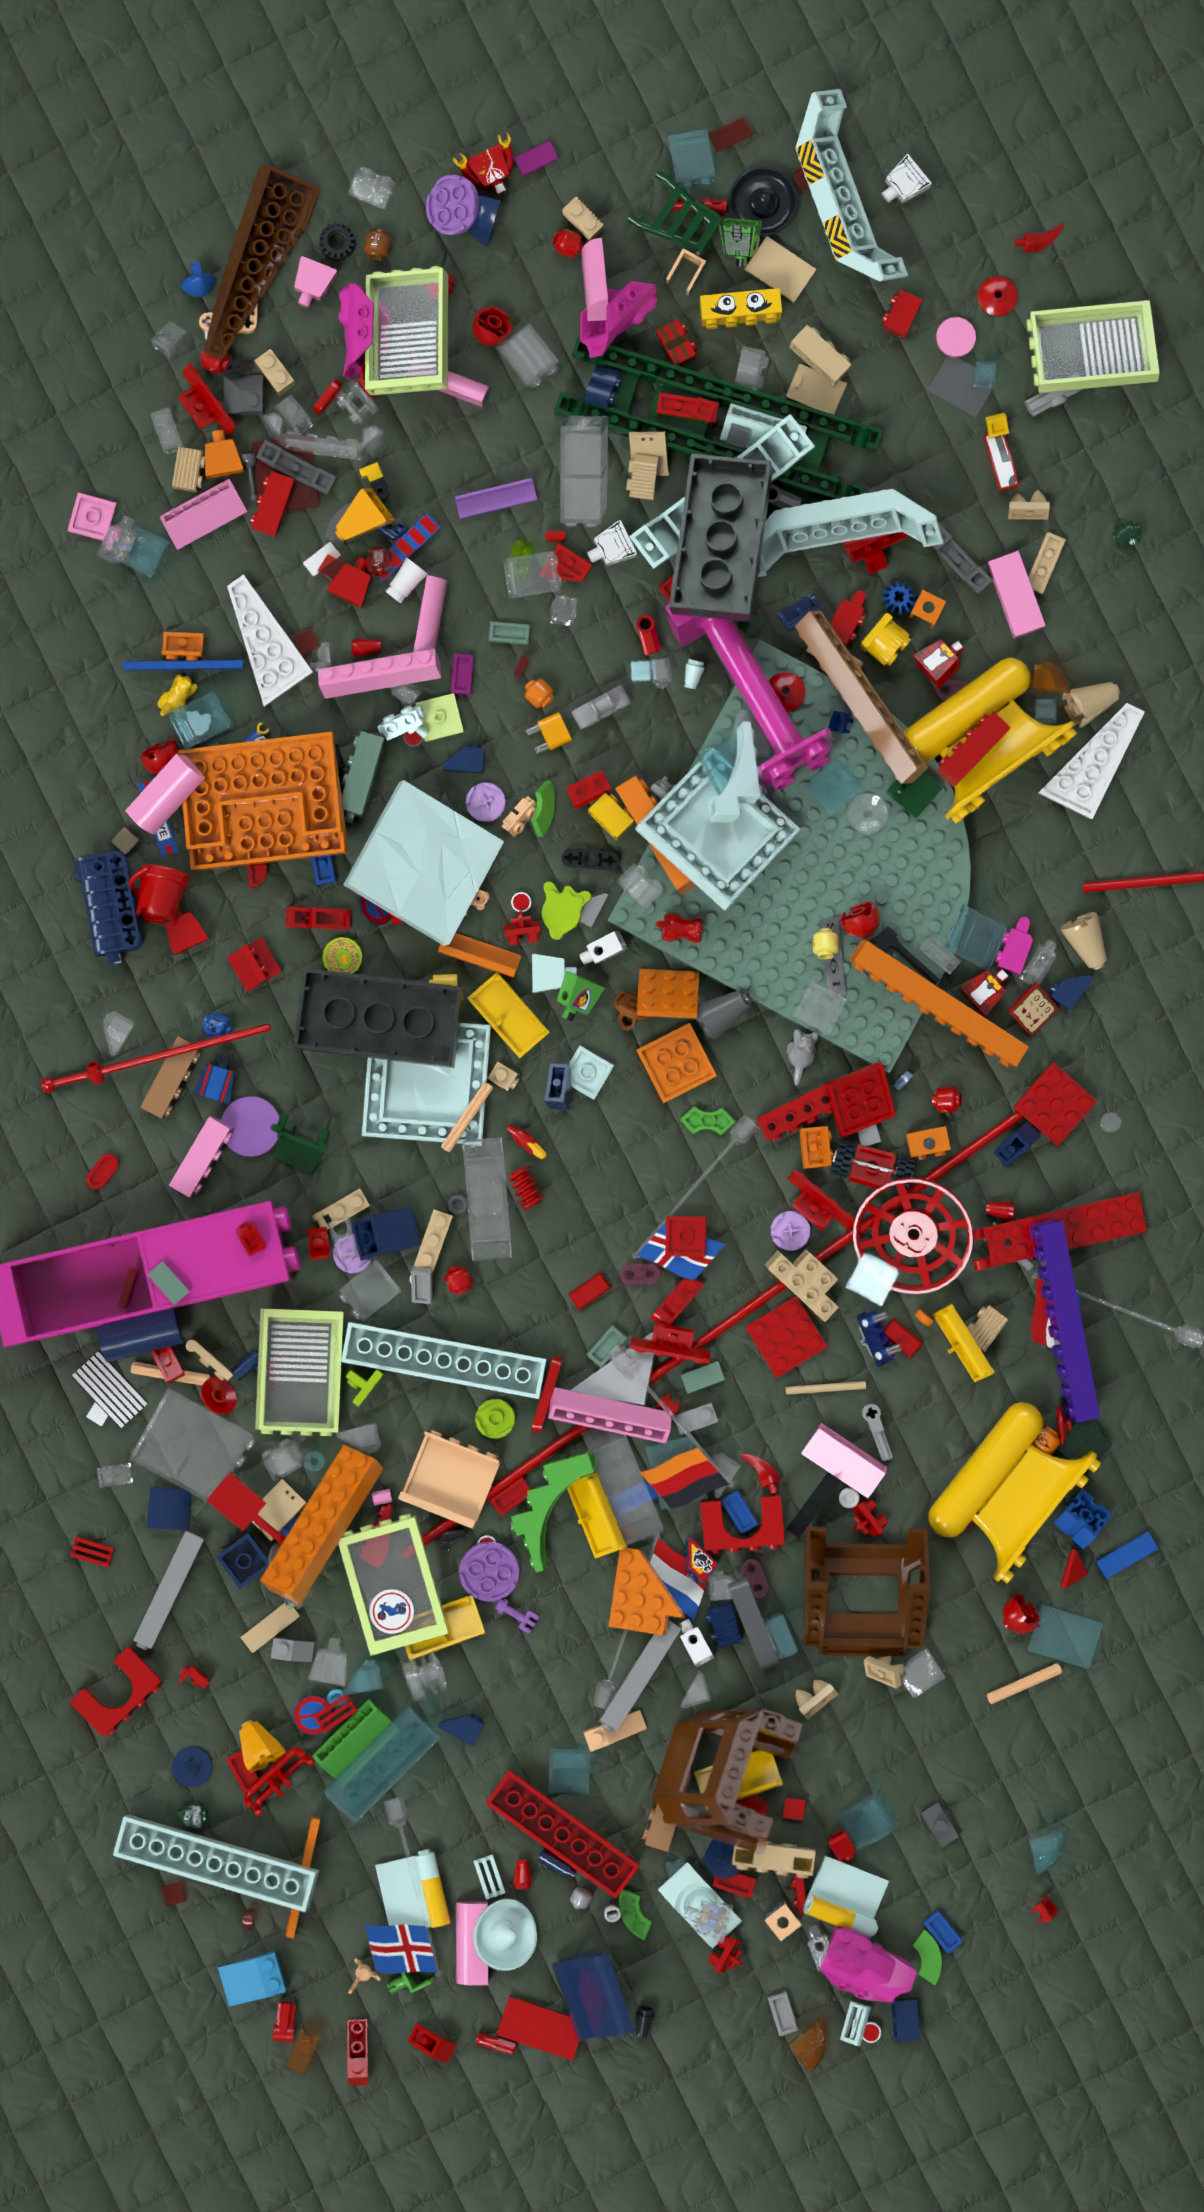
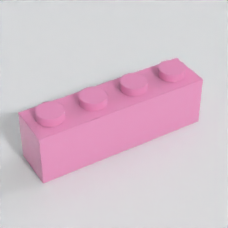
(201, 1156)

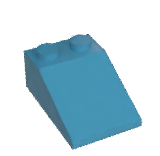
(253, 1978)

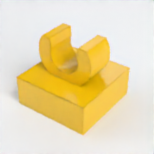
(997, 425)

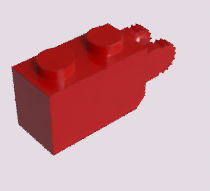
(848, 616)

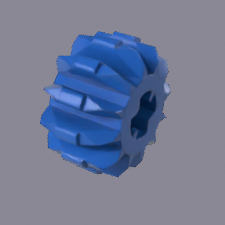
(905, 599)

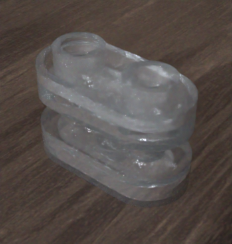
(344, 401)

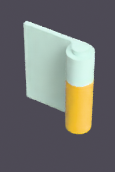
(400, 1896)
(846, 1897)

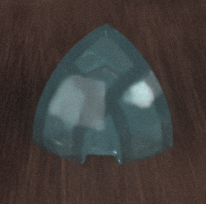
(1048, 1849)

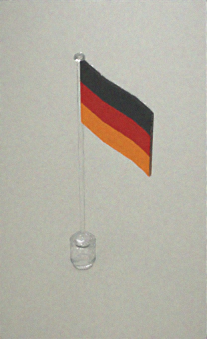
(686, 1474)

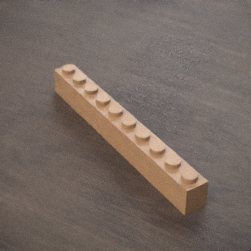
(860, 697)

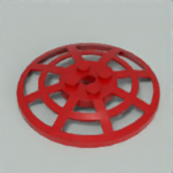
(920, 1245)

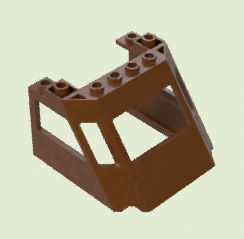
(860, 1632)
(739, 1734)

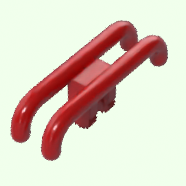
(276, 1778)

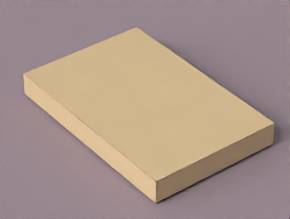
(780, 269)

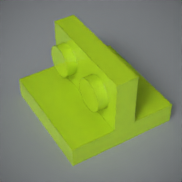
(357, 1381)

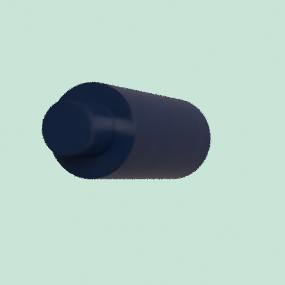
(246, 1365)
(555, 1863)

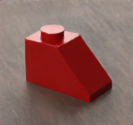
(842, 1845)
(432, 2043)

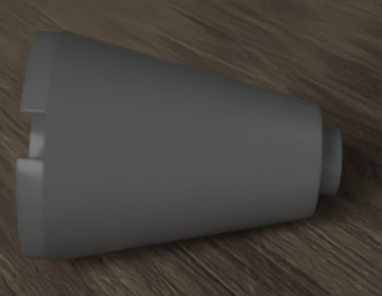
(722, 1012)

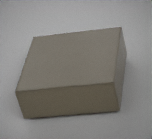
(125, 841)

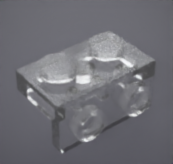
(371, 187)

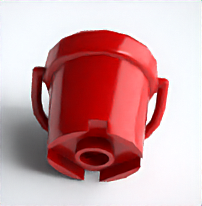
(159, 892)

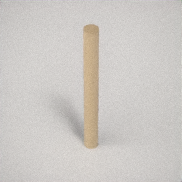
(825, 1387)

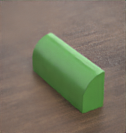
(352, 1738)

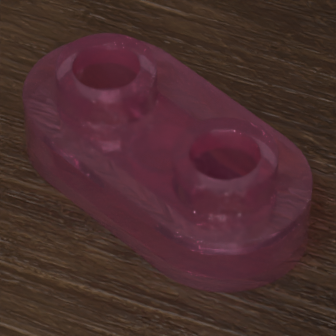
(953, 686)
(639, 1274)
(755, 1577)

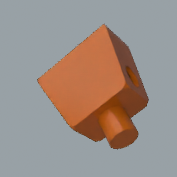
(221, 457)

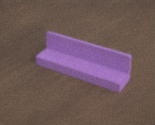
(495, 498)

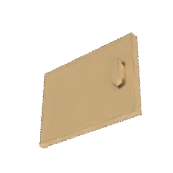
(815, 390)
(653, 445)
(280, 1507)

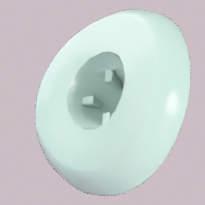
(505, 1935)

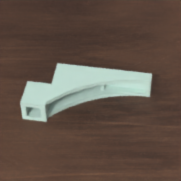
(743, 784)

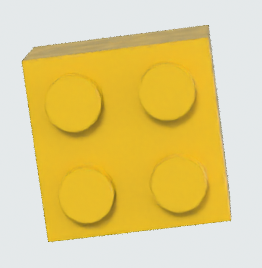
(611, 815)

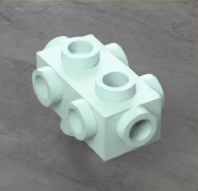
(407, 721)

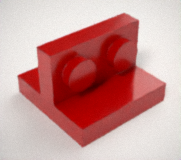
(254, 964)

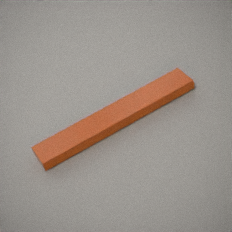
(306, 1861)

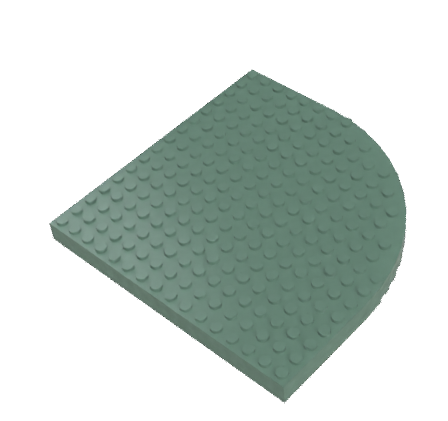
(765, 938)

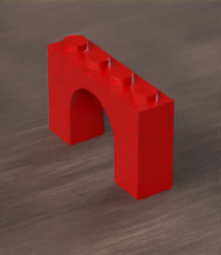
(717, 1538)
(143, 1681)

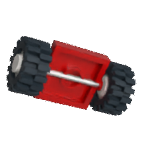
(870, 1165)

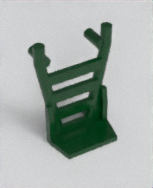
(702, 212)
(296, 1150)

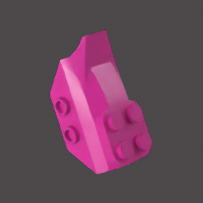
(623, 310)
(357, 319)
(865, 1967)

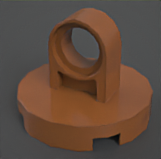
(627, 1006)

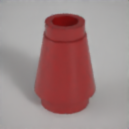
(363, 647)
(1003, 1210)
(522, 1875)

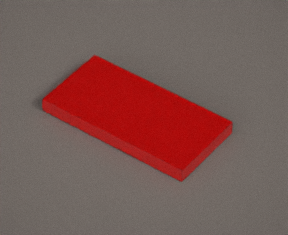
(538, 2028)

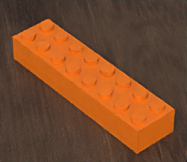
(321, 1524)

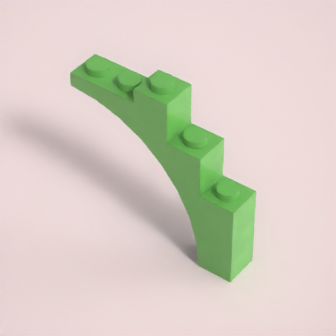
(534, 1522)

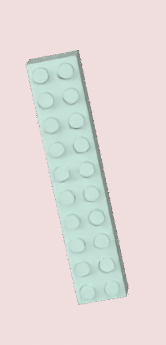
(443, 1360)
(216, 1863)

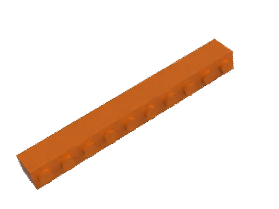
(938, 1003)

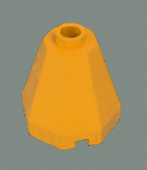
(258, 1746)

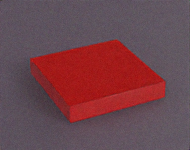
(685, 1236)

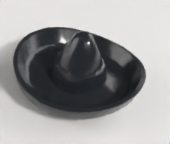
(764, 196)

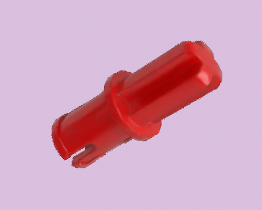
(495, 2043)

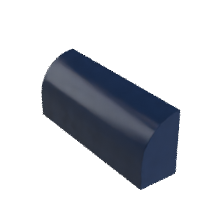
(140, 1334)

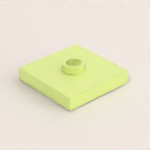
(441, 717)

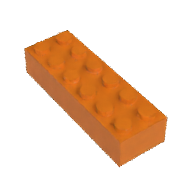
(636, 798)

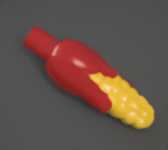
(526, 1141)

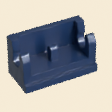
(795, 612)
(905, 2019)

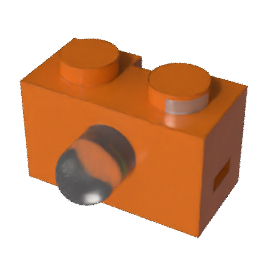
(928, 1142)

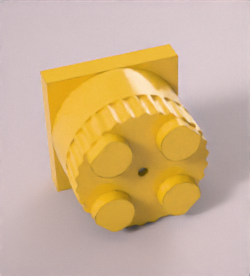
(885, 640)

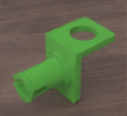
(407, 1980)

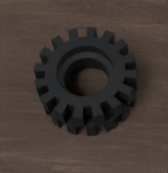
(332, 230)

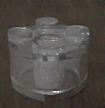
(284, 1459)

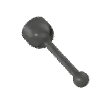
(249, 461)

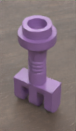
(501, 1606)

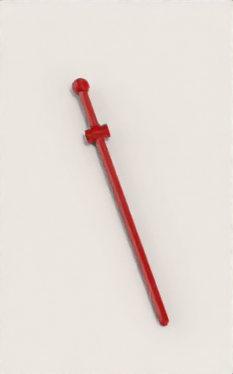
(96, 1072)

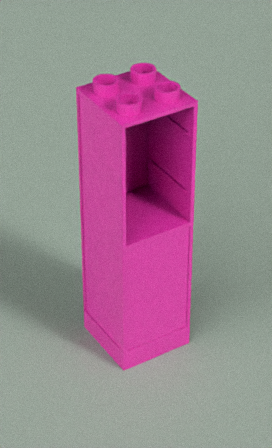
(85, 1282)

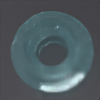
(314, 1454)

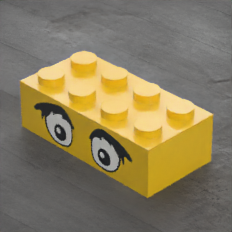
(740, 307)

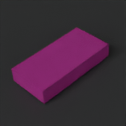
(536, 158)
(462, 674)

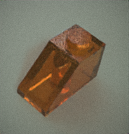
(1049, 679)
(302, 2051)

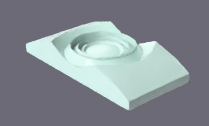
(688, 1889)

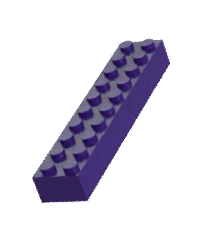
(1064, 1319)

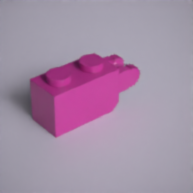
(1016, 947)

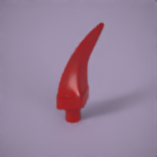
(1036, 242)
(766, 1473)

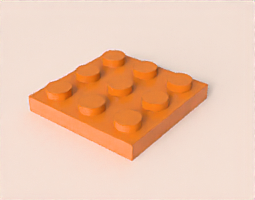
(668, 993)
(676, 1063)

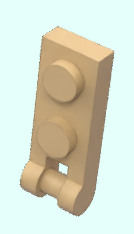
(345, 1207)
(208, 1359)

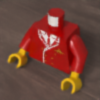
(489, 167)

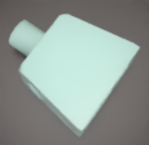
(548, 972)

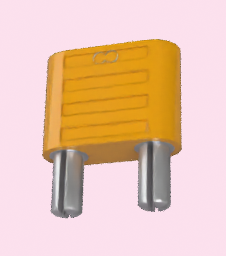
(553, 730)

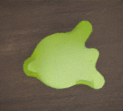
(563, 910)

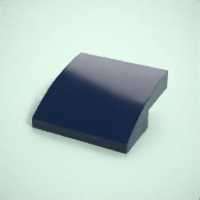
(168, 1508)

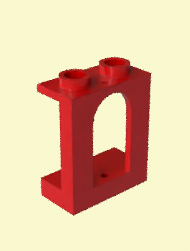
(588, 789)

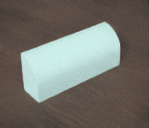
(758, 423)

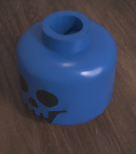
(217, 1025)

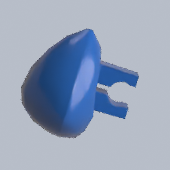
(199, 283)

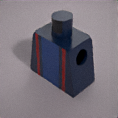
(217, 1081)

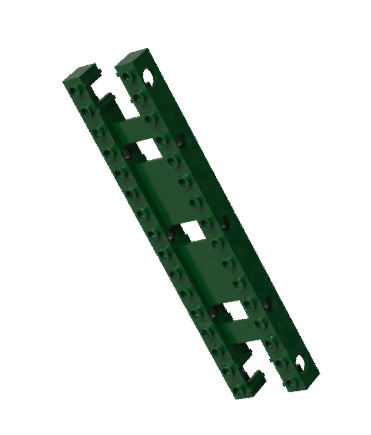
(687, 435)

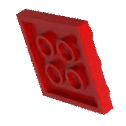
(860, 1099)
(1055, 1103)
(786, 1337)

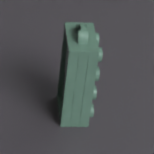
(361, 775)

